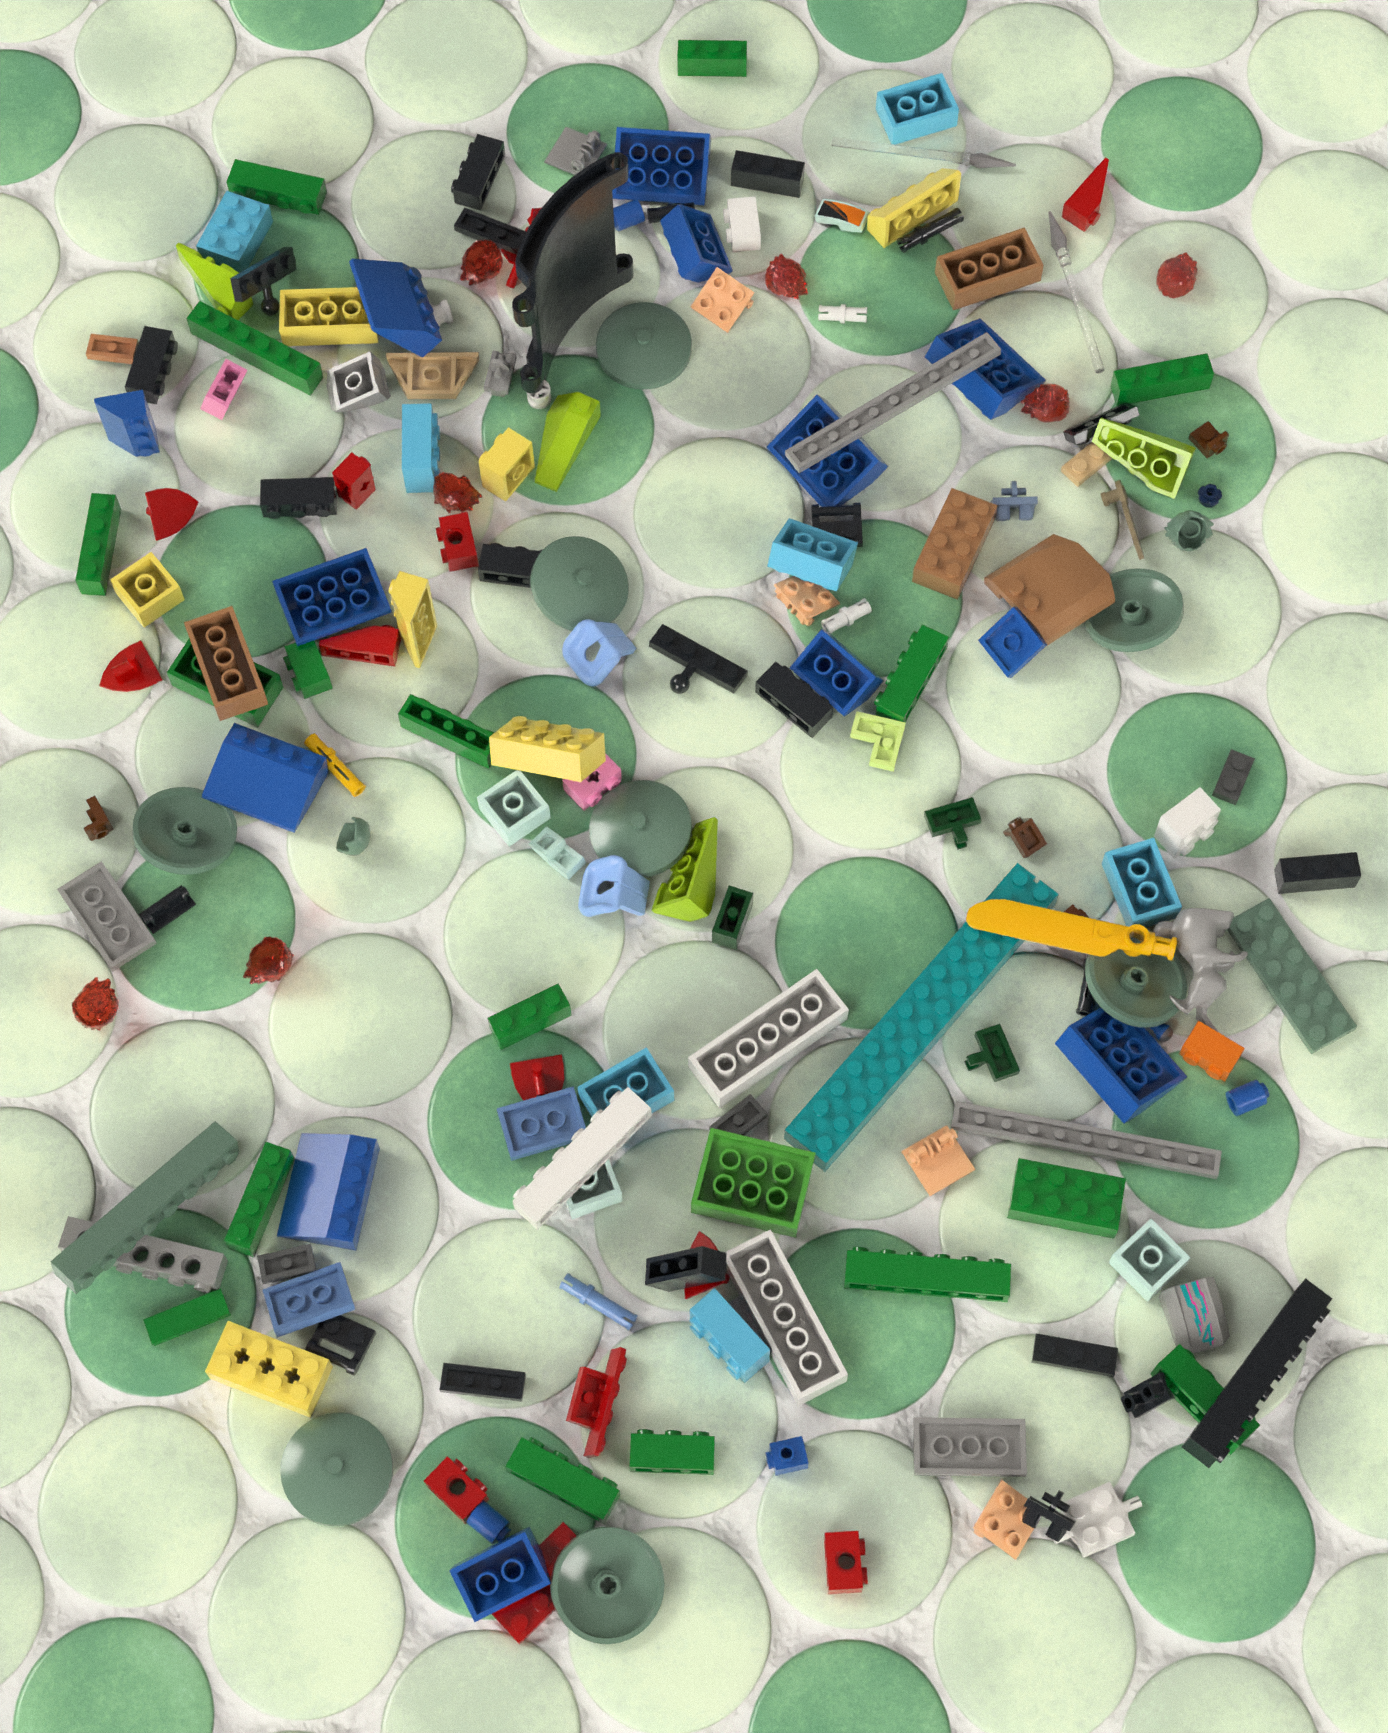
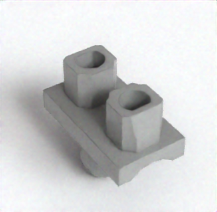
(500, 373)

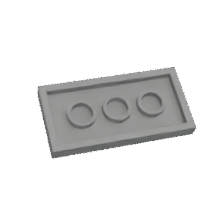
(107, 916)
(969, 1447)

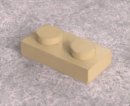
(1085, 464)

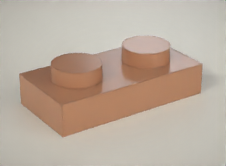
(111, 348)

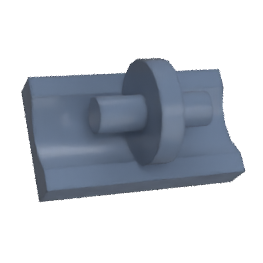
(1025, 504)

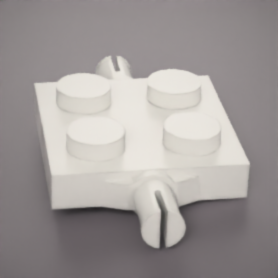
(1099, 1519)

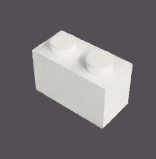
(743, 224)

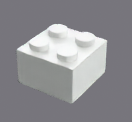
(1187, 823)

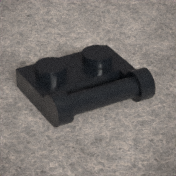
(848, 529)
(344, 1334)

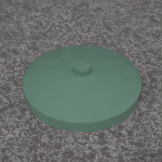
(643, 345)
(578, 582)
(1144, 612)
(642, 825)
(184, 831)
(1136, 987)
(336, 1469)
(607, 1585)

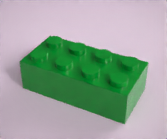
(188, 677)
(1066, 1198)

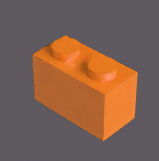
(1211, 1051)

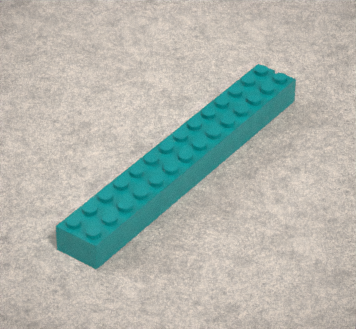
(910, 1029)

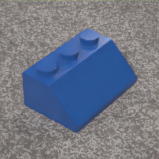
(694, 243)
(129, 422)
(836, 673)
(501, 1574)

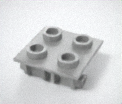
(575, 150)

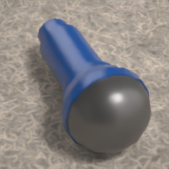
(1163, 1032)

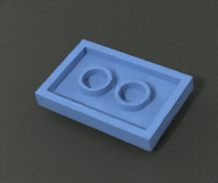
(541, 1123)
(308, 1299)

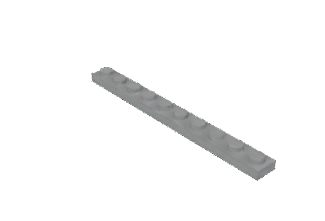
(892, 402)
(1086, 1140)

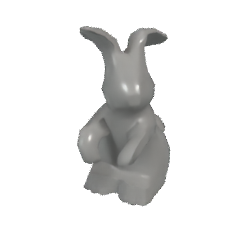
(1197, 943)

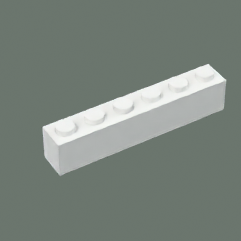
(582, 1157)

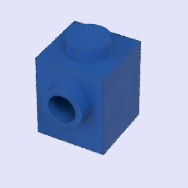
(787, 1456)

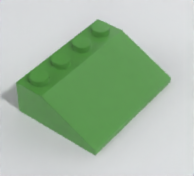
(752, 1182)

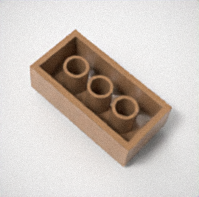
(989, 268)
(954, 543)
(226, 663)

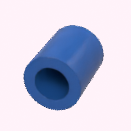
(628, 215)
(1247, 1097)
(489, 1523)

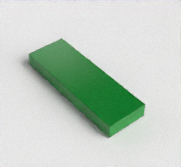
(187, 1317)

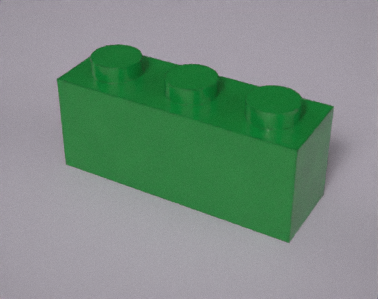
(712, 58)
(529, 1016)
(672, 1452)

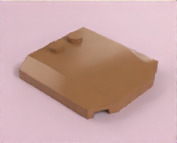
(1054, 586)

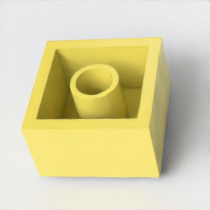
(506, 464)
(147, 589)

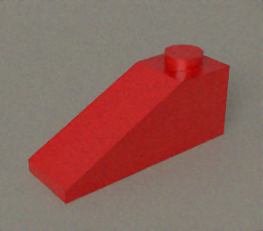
(1084, 204)
(367, 645)

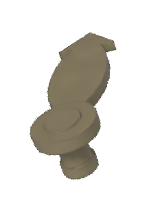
(1120, 494)

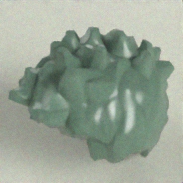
(1189, 530)

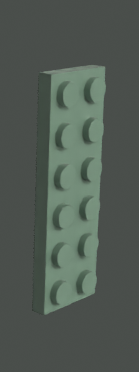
(1291, 976)

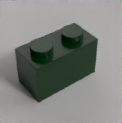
(732, 917)

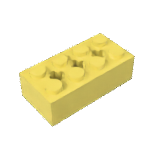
(324, 317)
(547, 748)
(275, 1385)

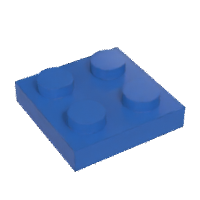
(1012, 642)

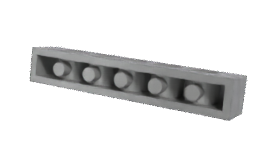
(206, 1279)

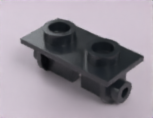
(167, 909)

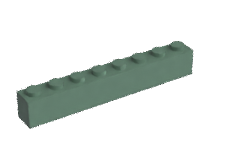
(145, 1207)

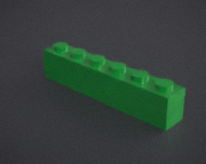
(255, 348)
(927, 1275)

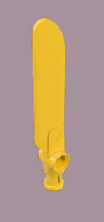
(1066, 930)

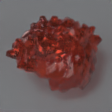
(481, 262)
(1177, 276)
(786, 277)
(1047, 403)
(455, 492)
(268, 961)
(95, 1004)

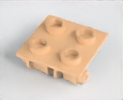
(723, 300)
(804, 598)
(938, 1160)
(1003, 1522)

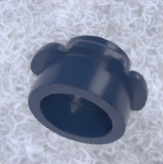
(1205, 499)

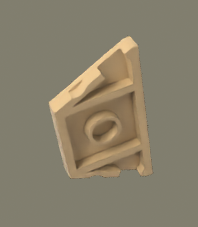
(433, 375)

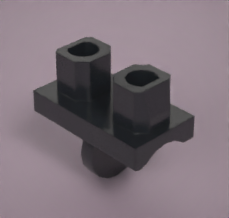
(1147, 1395)
(1059, 1522)

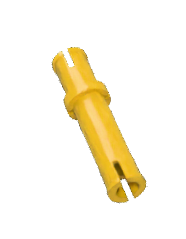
(354, 785)

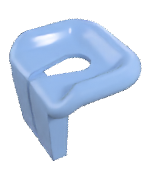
(613, 646)
(628, 893)

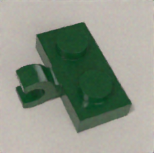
(953, 819)
(994, 1053)

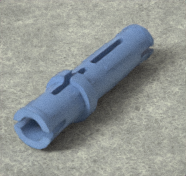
(599, 1302)

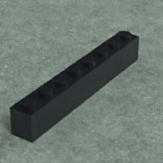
(1256, 1374)

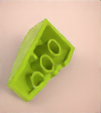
(213, 281)
(564, 435)
(1149, 456)
(693, 880)

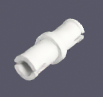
(843, 313)
(846, 616)

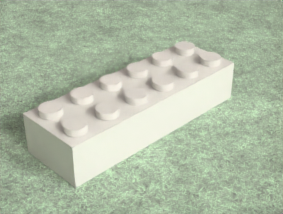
(768, 1038)
(784, 1318)

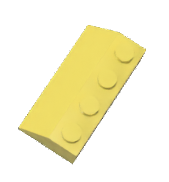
(914, 206)
(413, 614)

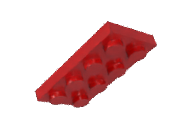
(528, 1613)

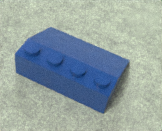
(664, 165)
(397, 304)
(996, 384)
(838, 475)
(331, 596)
(265, 777)
(1120, 1063)
(329, 1189)

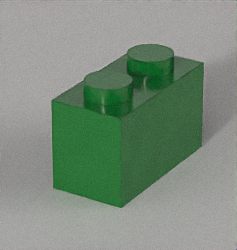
(308, 668)

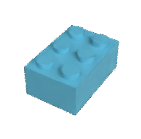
(917, 109)
(235, 231)
(420, 447)
(812, 554)
(1141, 884)
(636, 1072)
(728, 1336)

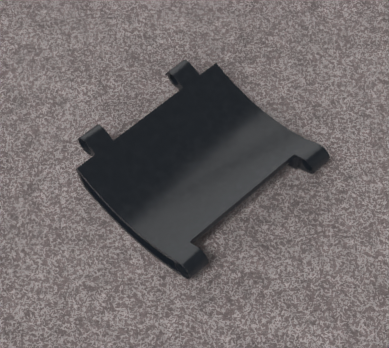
(569, 261)

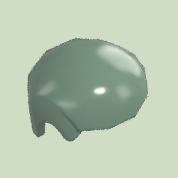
(354, 837)

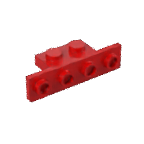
(594, 1399)

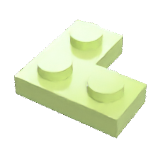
(885, 735)

